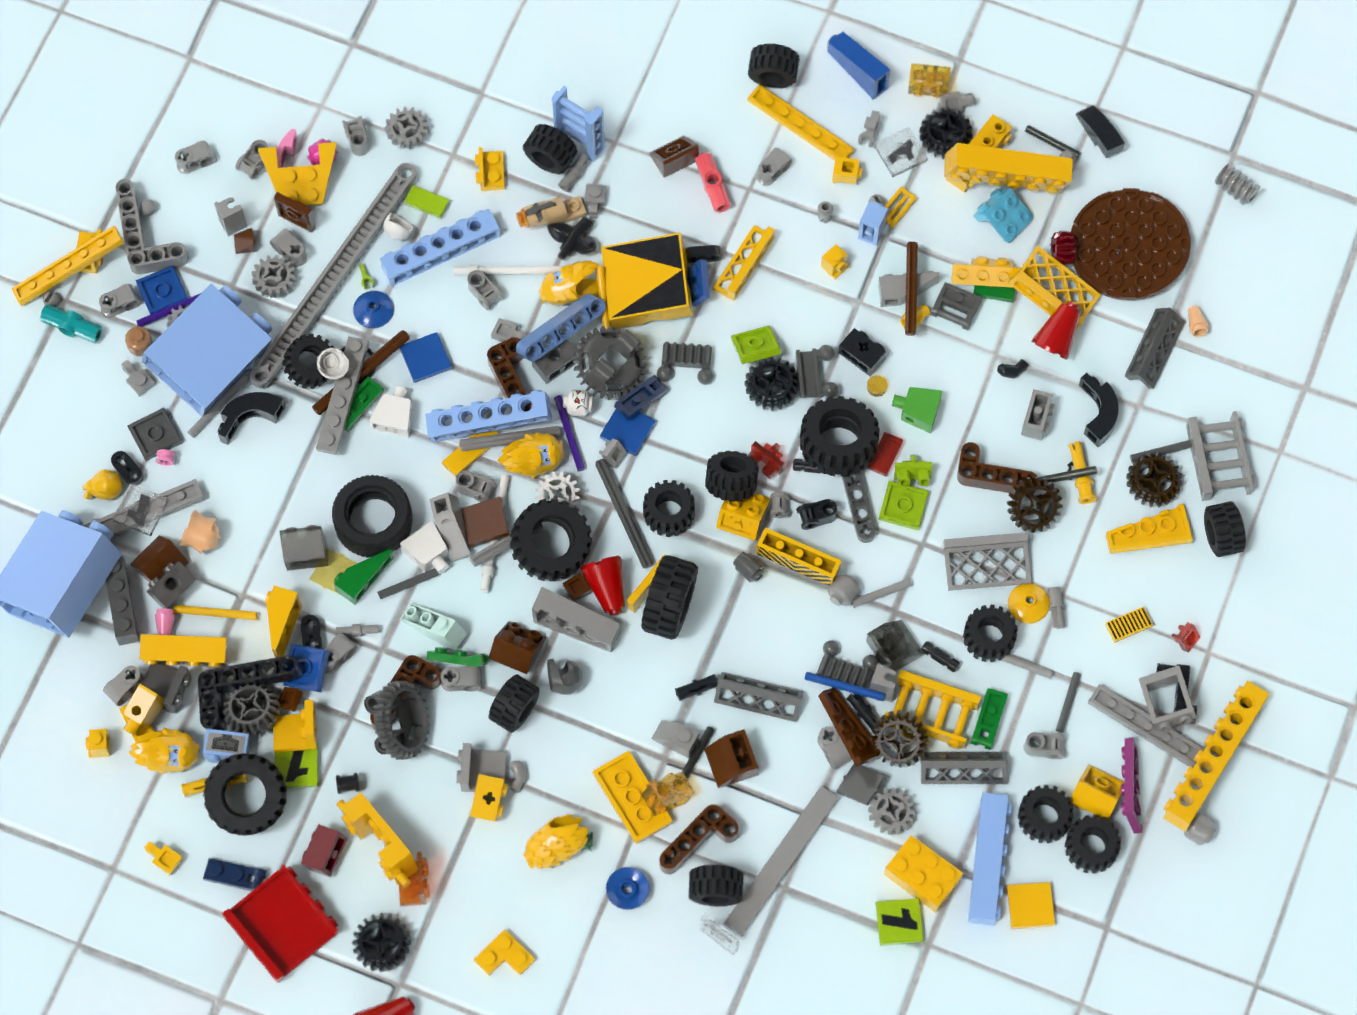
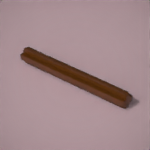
(911, 288)

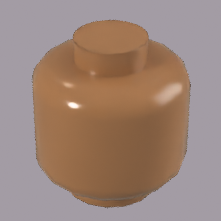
(138, 340)

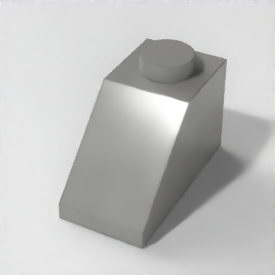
(676, 737)

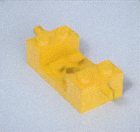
(362, 820)

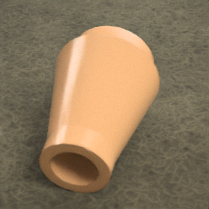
(1197, 323)

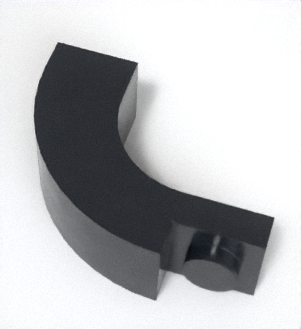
(1104, 396)
(248, 406)

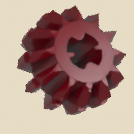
(1063, 247)

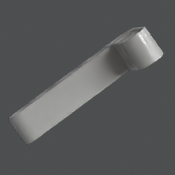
(135, 234)

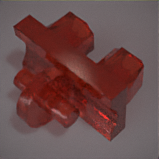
(770, 456)

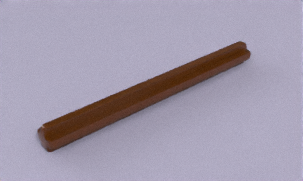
(368, 366)

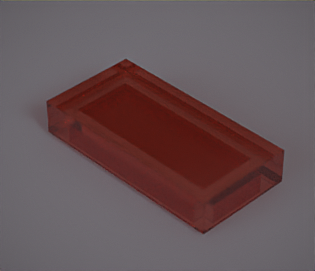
(886, 454)

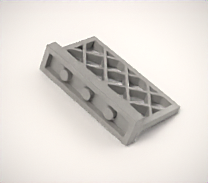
(982, 544)

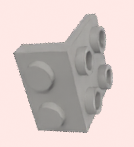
(479, 762)

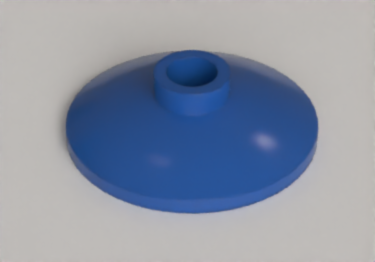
(373, 317)
(625, 878)

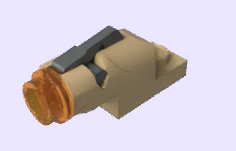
(551, 212)

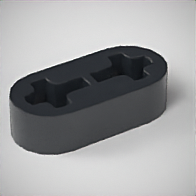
(710, 253)
(130, 465)
(316, 634)

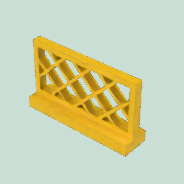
(1047, 299)

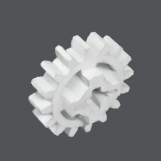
(563, 484)

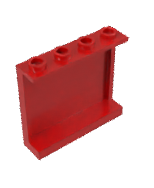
(281, 923)

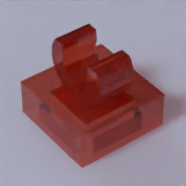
(1187, 637)

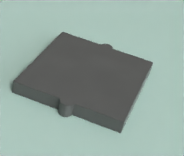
(860, 784)

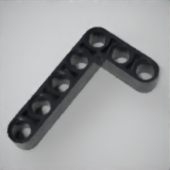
(240, 673)

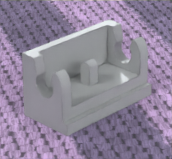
(230, 218)
(880, 684)

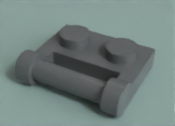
(959, 300)

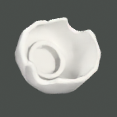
(397, 227)
(332, 363)

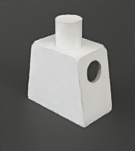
(393, 414)
(426, 548)

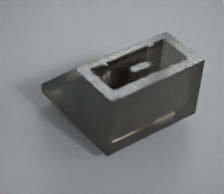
(304, 547)
(894, 645)

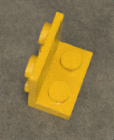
(743, 516)
(296, 730)

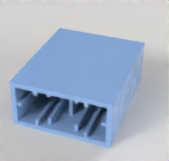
(208, 348)
(57, 571)

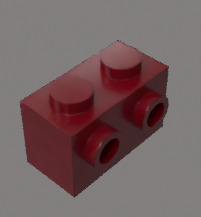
(324, 850)

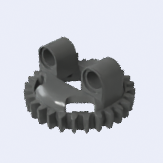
(600, 371)
(409, 712)

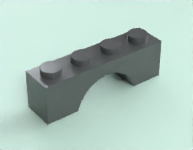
(121, 604)

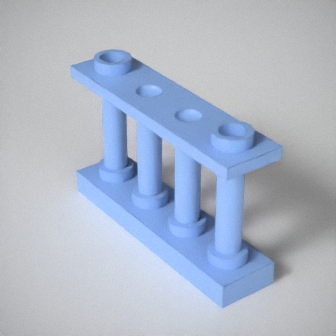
(579, 124)

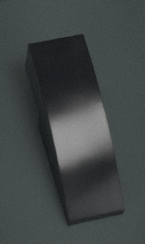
(1100, 131)

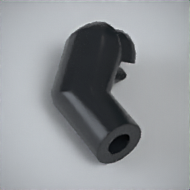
(1012, 371)

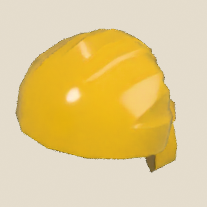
(103, 485)

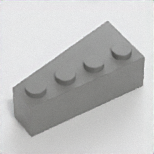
(574, 620)

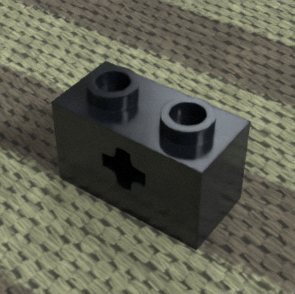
(872, 353)

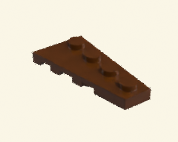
(849, 727)

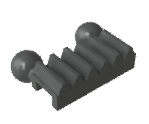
(686, 356)
(809, 374)
(843, 671)

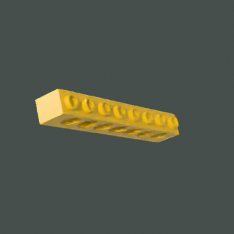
(1182, 815)

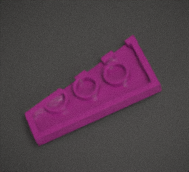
(1131, 787)

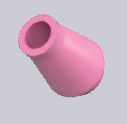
(164, 621)

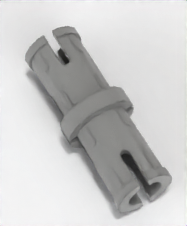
(574, 172)

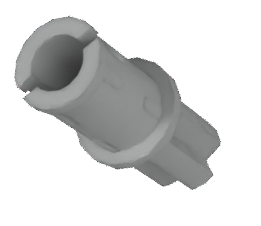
(1056, 607)

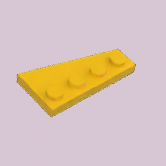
(1157, 531)

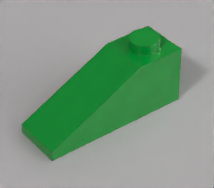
(359, 577)

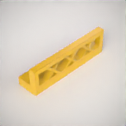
(748, 265)

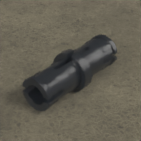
(696, 687)
(863, 710)

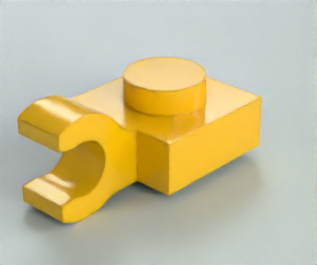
(165, 858)

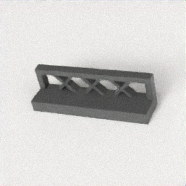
(1151, 343)
(758, 689)
(966, 760)

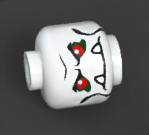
(578, 402)

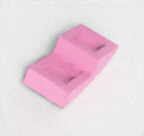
(286, 146)

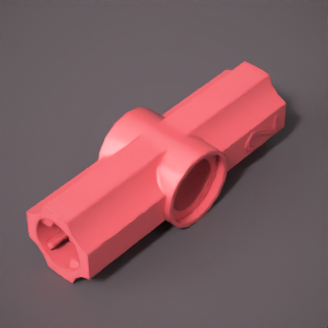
(709, 172)

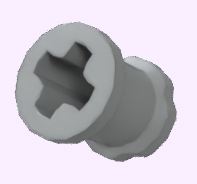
(779, 503)

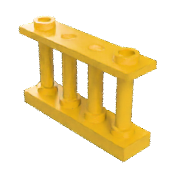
(947, 695)

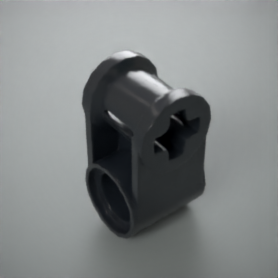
(816, 514)

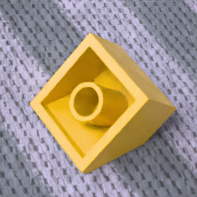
(1097, 792)

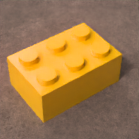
(923, 873)

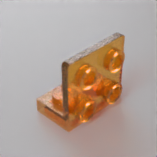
(419, 888)

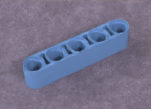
(569, 327)

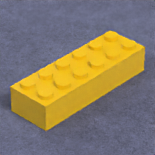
(1008, 168)

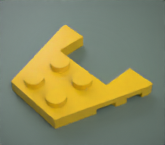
(301, 183)

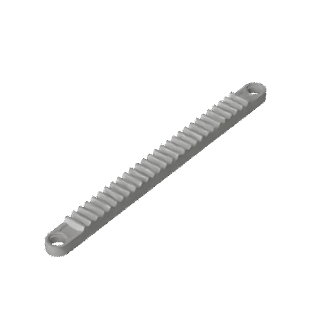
(334, 273)

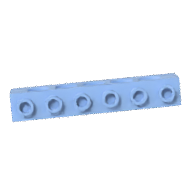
(435, 256)
(518, 417)

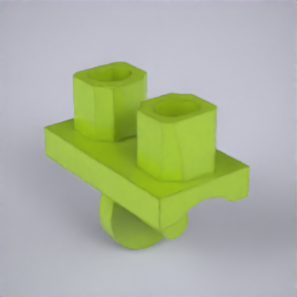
(913, 470)

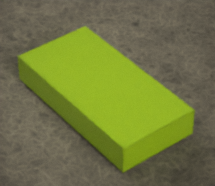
(426, 201)

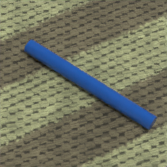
(845, 686)

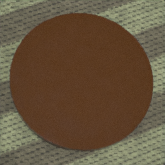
(1151, 240)

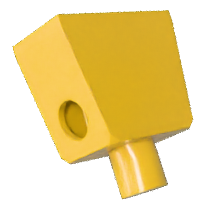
(143, 702)

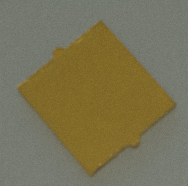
(325, 575)

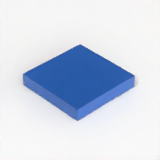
(161, 289)
(425, 357)
(629, 432)
(314, 667)

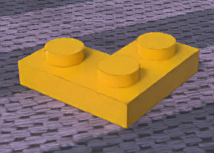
(505, 949)

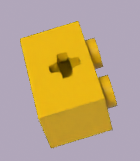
(480, 808)

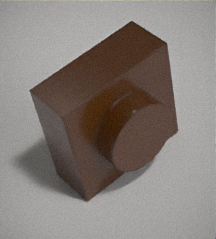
(576, 587)
(290, 698)

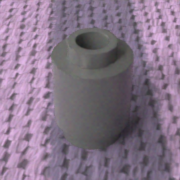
(748, 567)

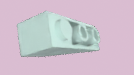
(434, 625)

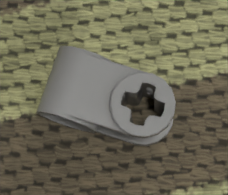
(356, 133)
(194, 156)
(250, 161)
(773, 166)
(289, 247)
(486, 291)
(120, 300)
(479, 487)
(341, 650)
(463, 678)
(123, 686)
(1046, 745)
(835, 749)

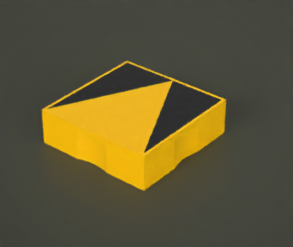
(646, 280)

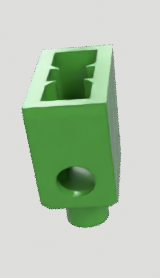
(919, 407)

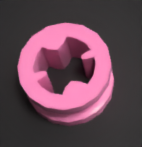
(165, 457)

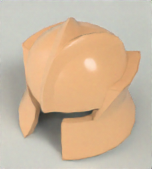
(201, 533)

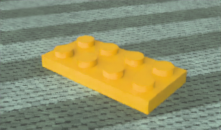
(623, 785)

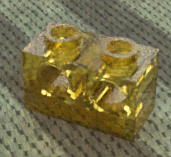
(929, 75)
(667, 793)

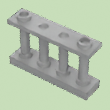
(1204, 467)

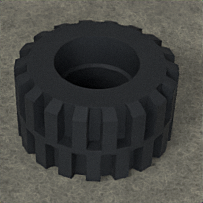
(773, 65)
(550, 149)
(293, 365)
(731, 476)
(665, 523)
(1224, 529)
(992, 617)
(514, 703)
(1099, 828)
(1041, 830)
(716, 885)

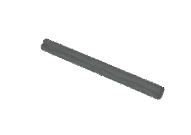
(624, 513)

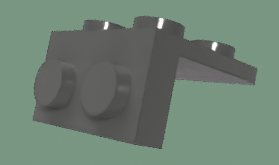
(168, 684)

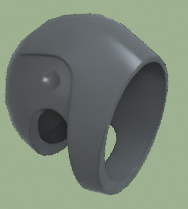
(564, 680)

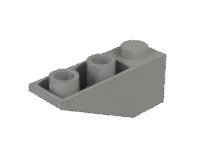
(893, 287)
(451, 525)

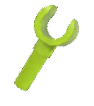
(365, 276)

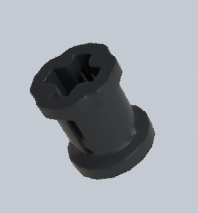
(347, 783)

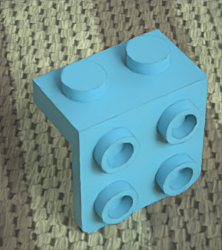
(1004, 213)

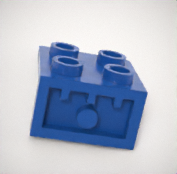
(698, 282)

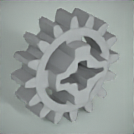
(408, 130)
(273, 276)
(883, 814)

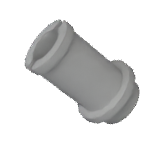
(825, 210)

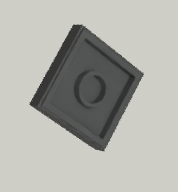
(154, 433)

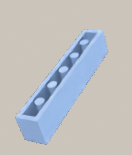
(988, 859)

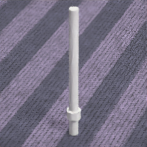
(493, 270)
(488, 569)

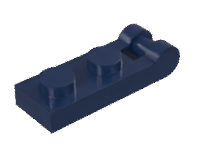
(641, 397)
(233, 874)

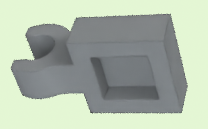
(956, 101)
(871, 125)
(594, 197)
(505, 330)
(137, 380)

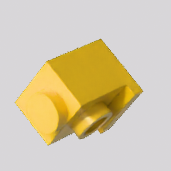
(846, 170)
(834, 261)
(98, 743)

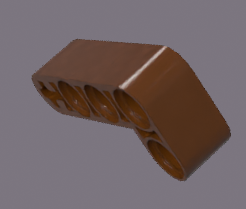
(504, 365)
(996, 472)
(416, 676)
(695, 841)

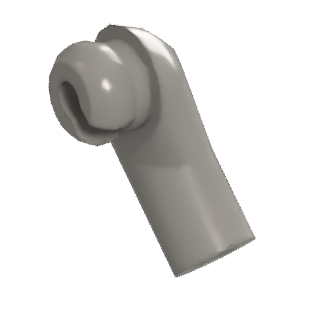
(520, 775)

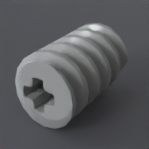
(1236, 185)

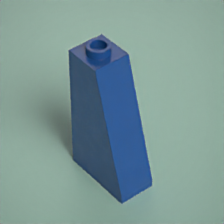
(859, 64)

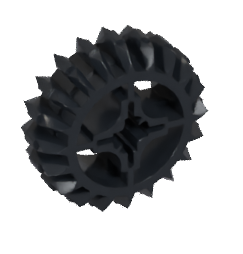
(930, 131)
(757, 376)
(390, 942)

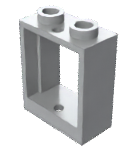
(1164, 679)

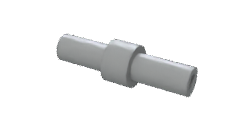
(357, 630)

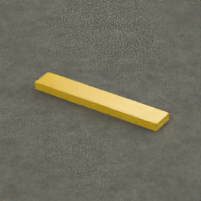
(799, 123)
(67, 265)

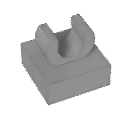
(613, 453)

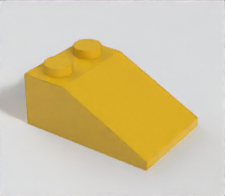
(283, 612)

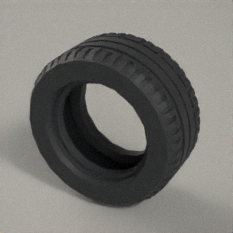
(371, 488)

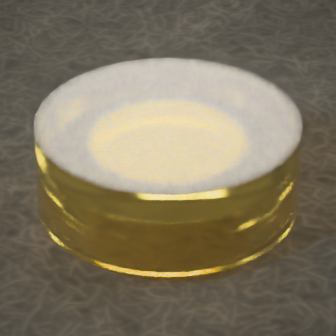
(877, 386)

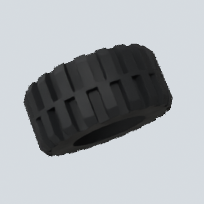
(839, 414)
(569, 520)
(669, 597)
(215, 794)

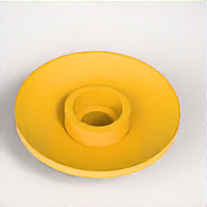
(1028, 612)

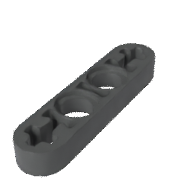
(862, 503)

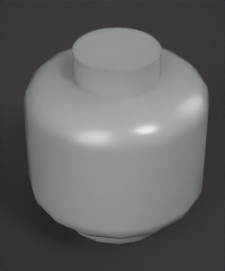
(843, 590)
(1200, 830)

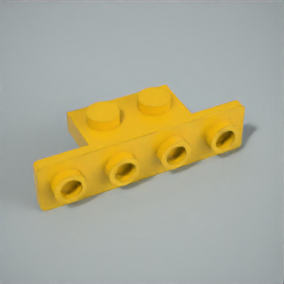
(986, 272)

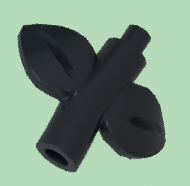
(573, 238)

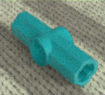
(71, 323)

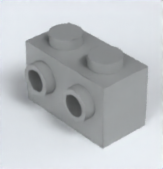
(1037, 412)

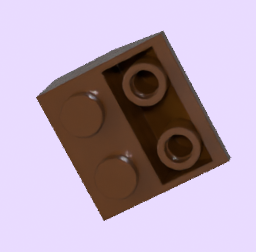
(517, 647)
(731, 759)

